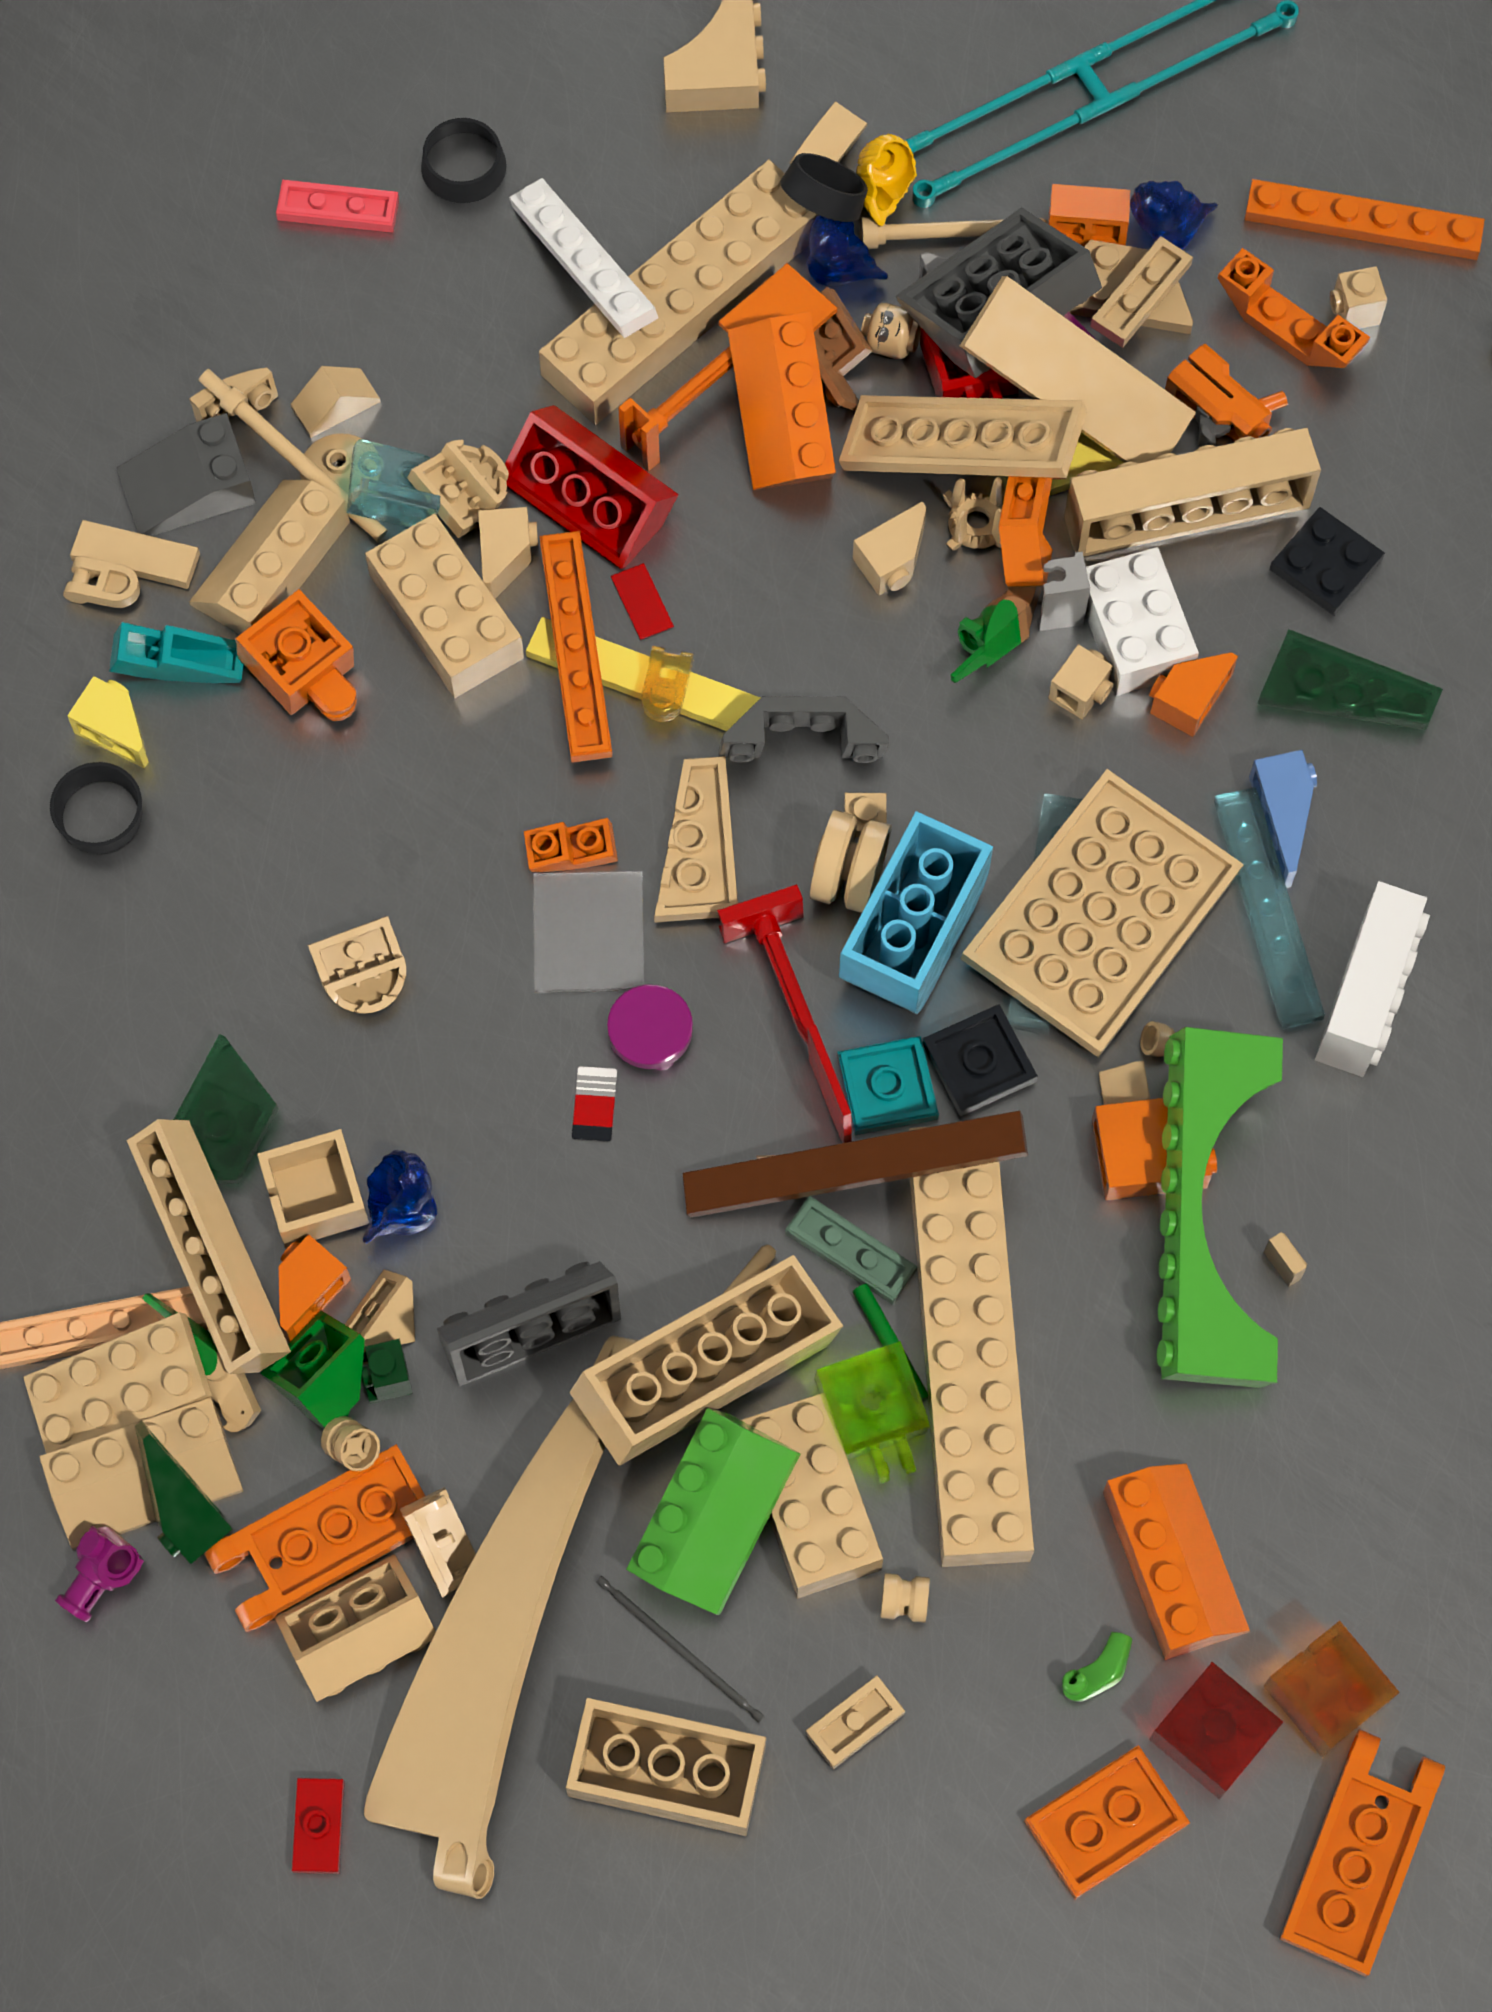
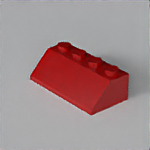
(587, 485)

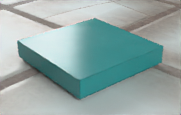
(887, 1085)

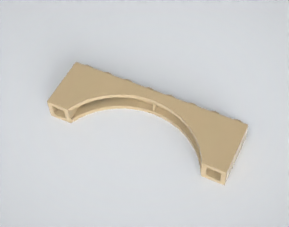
(719, 64)

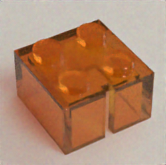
(1332, 1690)

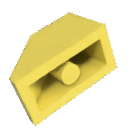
(109, 720)

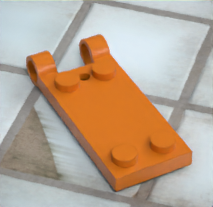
(322, 1535)
(1360, 1860)

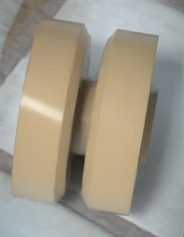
(845, 860)

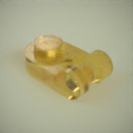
(663, 696)

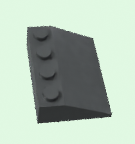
(1018, 247)
(530, 1322)

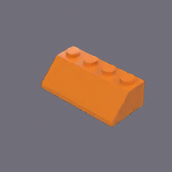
(781, 401)
(1174, 1559)

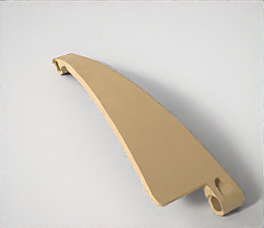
(459, 1712)

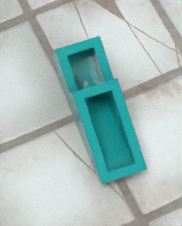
(174, 655)

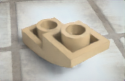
(833, 134)
(255, 384)

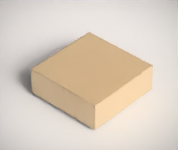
(1285, 1259)

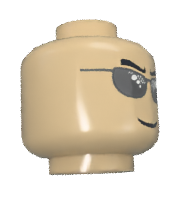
(891, 331)

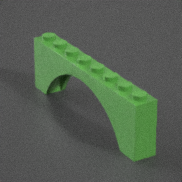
(1203, 1326)

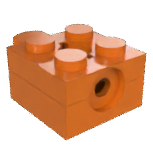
(300, 658)

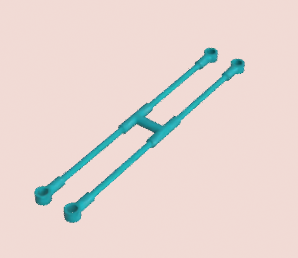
(1103, 101)

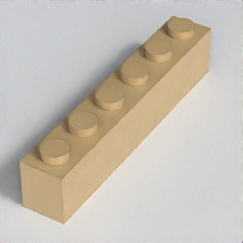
(208, 1246)

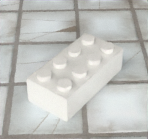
(1374, 980)

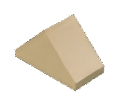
(332, 398)

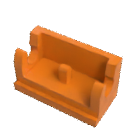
(1090, 213)

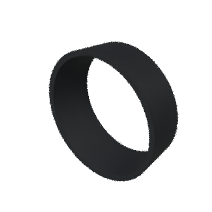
(825, 187)
(470, 190)
(85, 775)

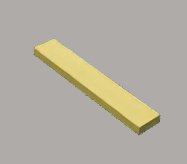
(626, 672)

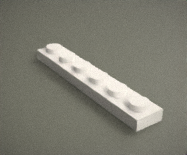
(583, 258)

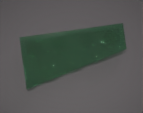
(1341, 684)

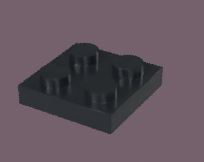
(1327, 561)
(979, 1060)

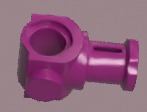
(103, 1564)

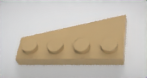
(700, 846)

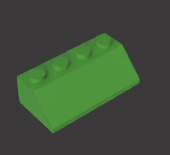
(713, 1511)

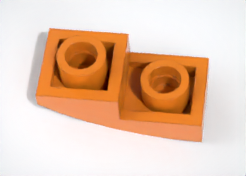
(570, 848)

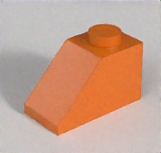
(1191, 691)
(307, 1283)

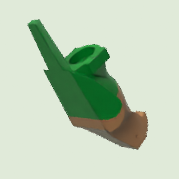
(997, 629)

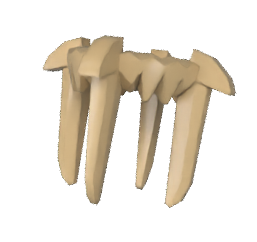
(962, 505)

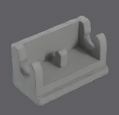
(1065, 600)

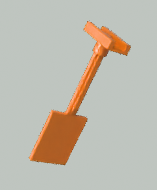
(778, 296)

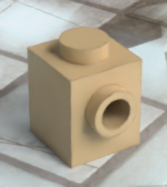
(1359, 297)
(1082, 681)

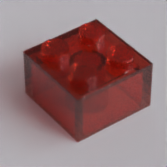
(1215, 1730)

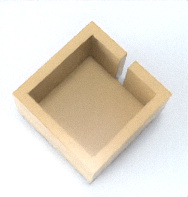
(314, 1186)

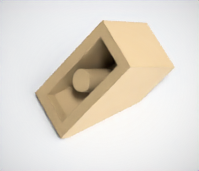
(505, 545)
(891, 550)

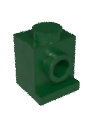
(386, 1371)

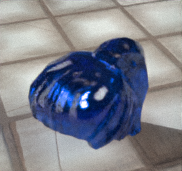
(1169, 211)
(839, 255)
(399, 1196)

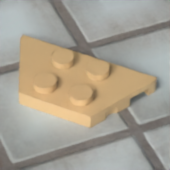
(1113, 265)

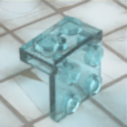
(381, 485)

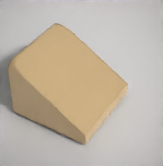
(1124, 1083)

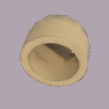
(1154, 1038)

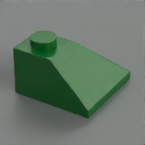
(321, 1370)

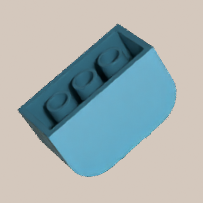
(916, 913)

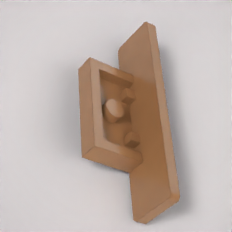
(839, 350)

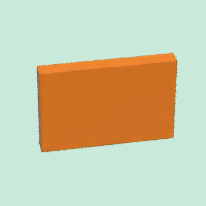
(1106, 1822)

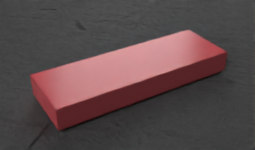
(337, 206)

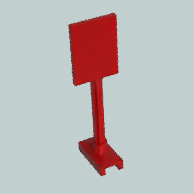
(763, 917)

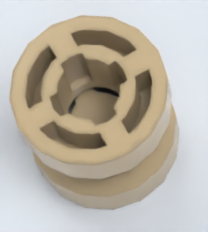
(350, 1443)
(905, 1597)

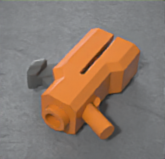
(1219, 400)

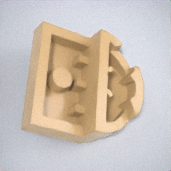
(465, 480)
(361, 966)

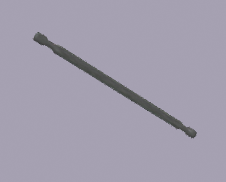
(679, 1648)

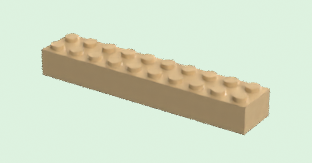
(971, 1367)

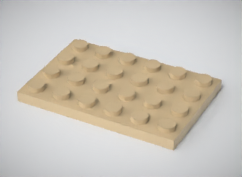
(1102, 912)

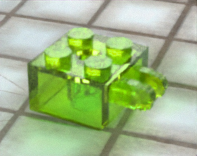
(898, 1416)

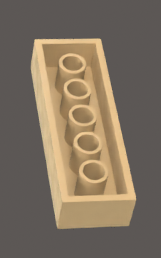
(1191, 491)
(705, 1359)

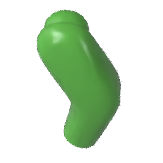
(1100, 1674)

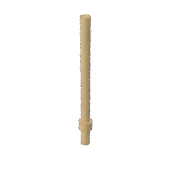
(236, 404)

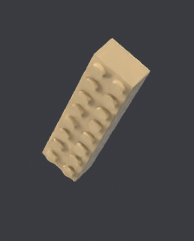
(691, 287)

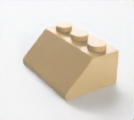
(356, 1627)

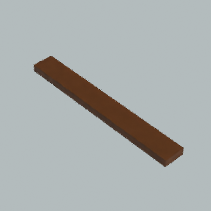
(855, 1164)

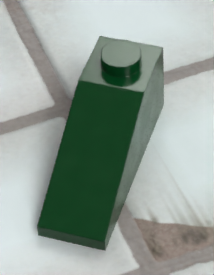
(180, 1506)

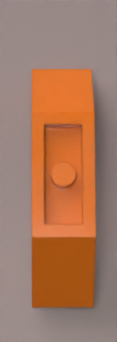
(1286, 324)
(1021, 530)

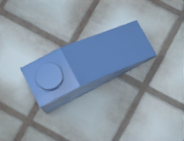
(1285, 794)

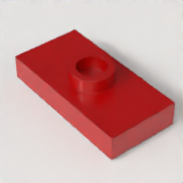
(318, 1826)

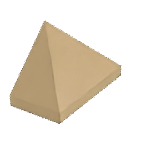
(386, 1311)

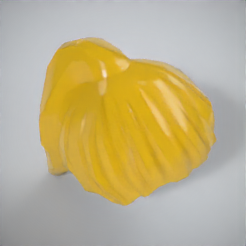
(888, 171)

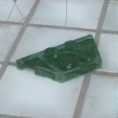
(227, 1112)

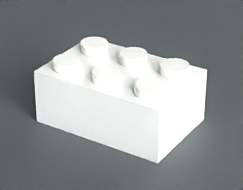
(1137, 619)

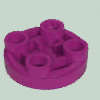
(650, 1027)

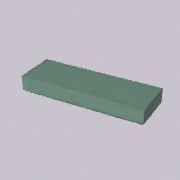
(851, 1249)

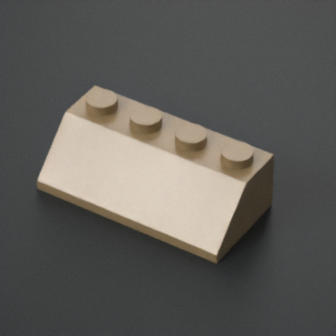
(273, 554)
(105, 1478)

